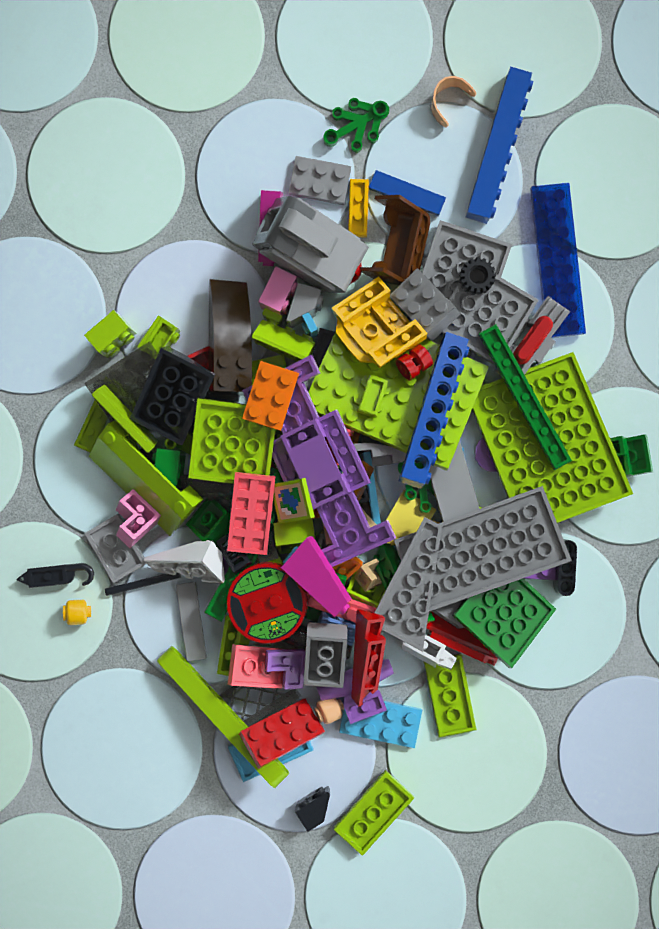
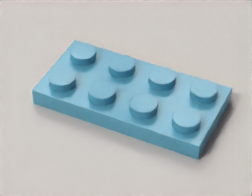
(395, 726)

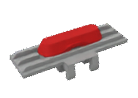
(538, 339)

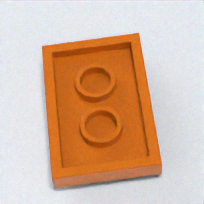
(270, 396)

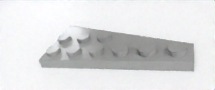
(410, 590)

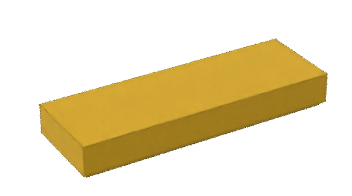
(358, 207)

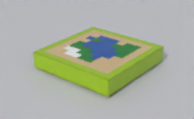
(292, 501)

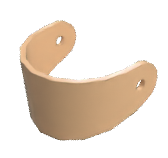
(450, 81)

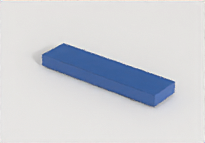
(423, 198)

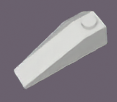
(193, 559)

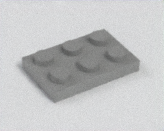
(320, 180)
(112, 552)

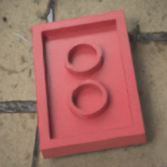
(248, 668)

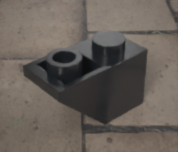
(313, 809)

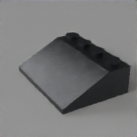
(171, 395)

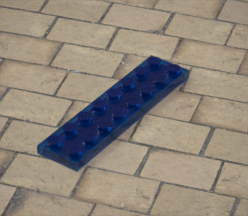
(558, 253)

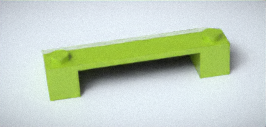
(134, 471)

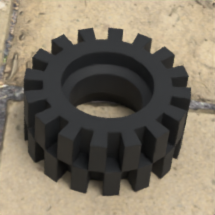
(482, 265)

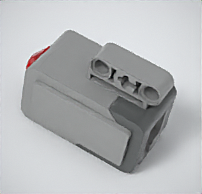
(310, 245)

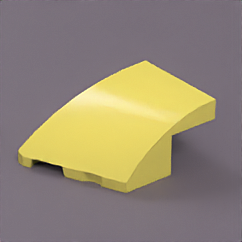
(406, 517)

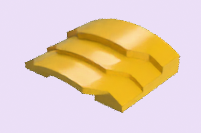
(374, 326)

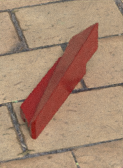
(459, 640)
(368, 654)

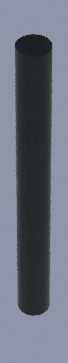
(140, 583)

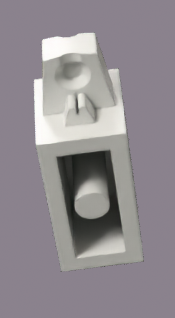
(433, 653)

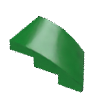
(633, 454)

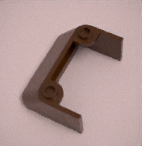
(405, 240)

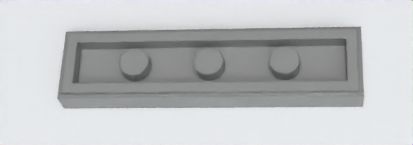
(191, 621)

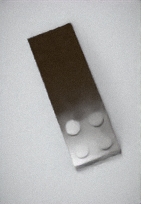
(229, 337)

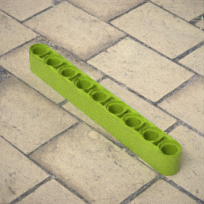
(216, 710)

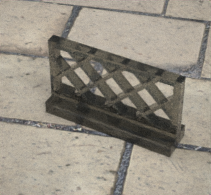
(269, 709)

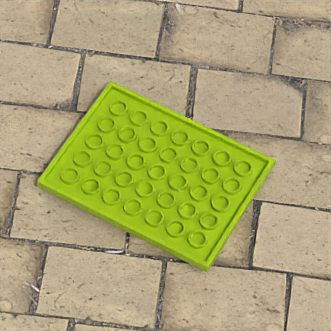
(344, 382)
(595, 470)

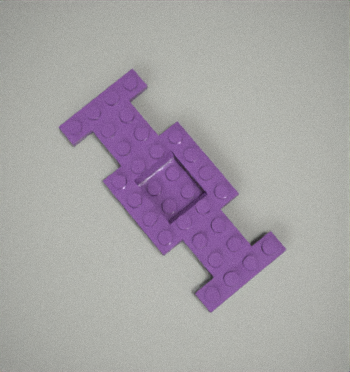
(305, 454)

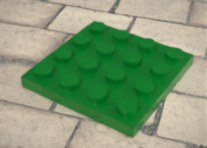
(506, 618)

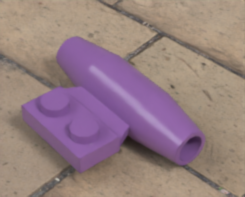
(372, 703)

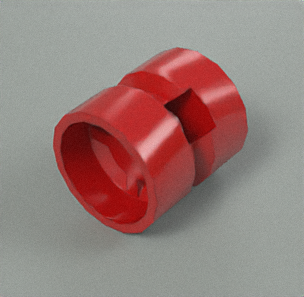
(414, 362)

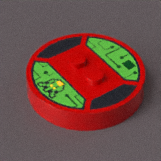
(266, 603)

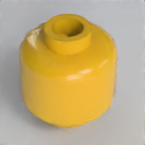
(76, 612)

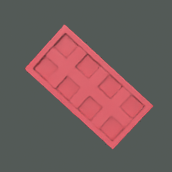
(251, 513)

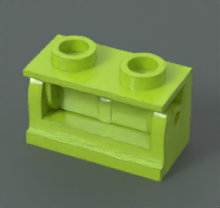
(161, 334)

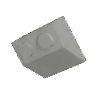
(305, 301)

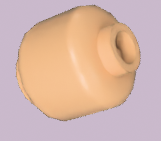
(329, 710)

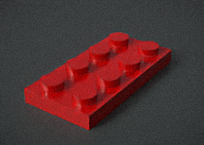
(281, 733)

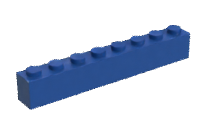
(498, 146)

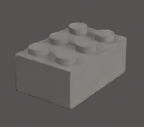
(425, 303)
(325, 655)

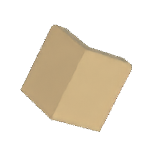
(367, 576)

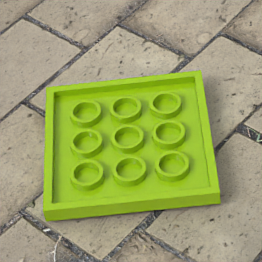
(228, 443)

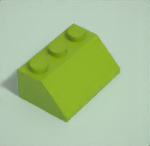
(283, 341)

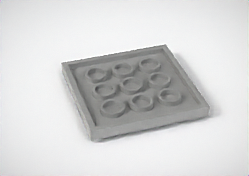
(500, 305)

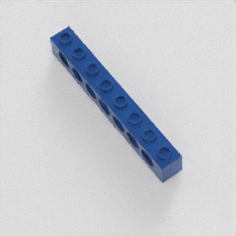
(410, 473)

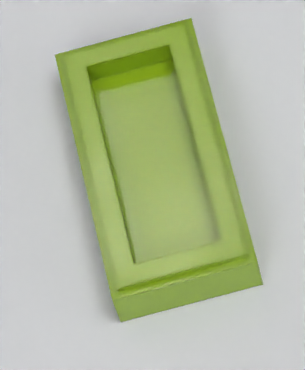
(372, 396)

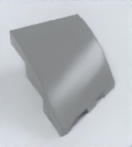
(381, 454)

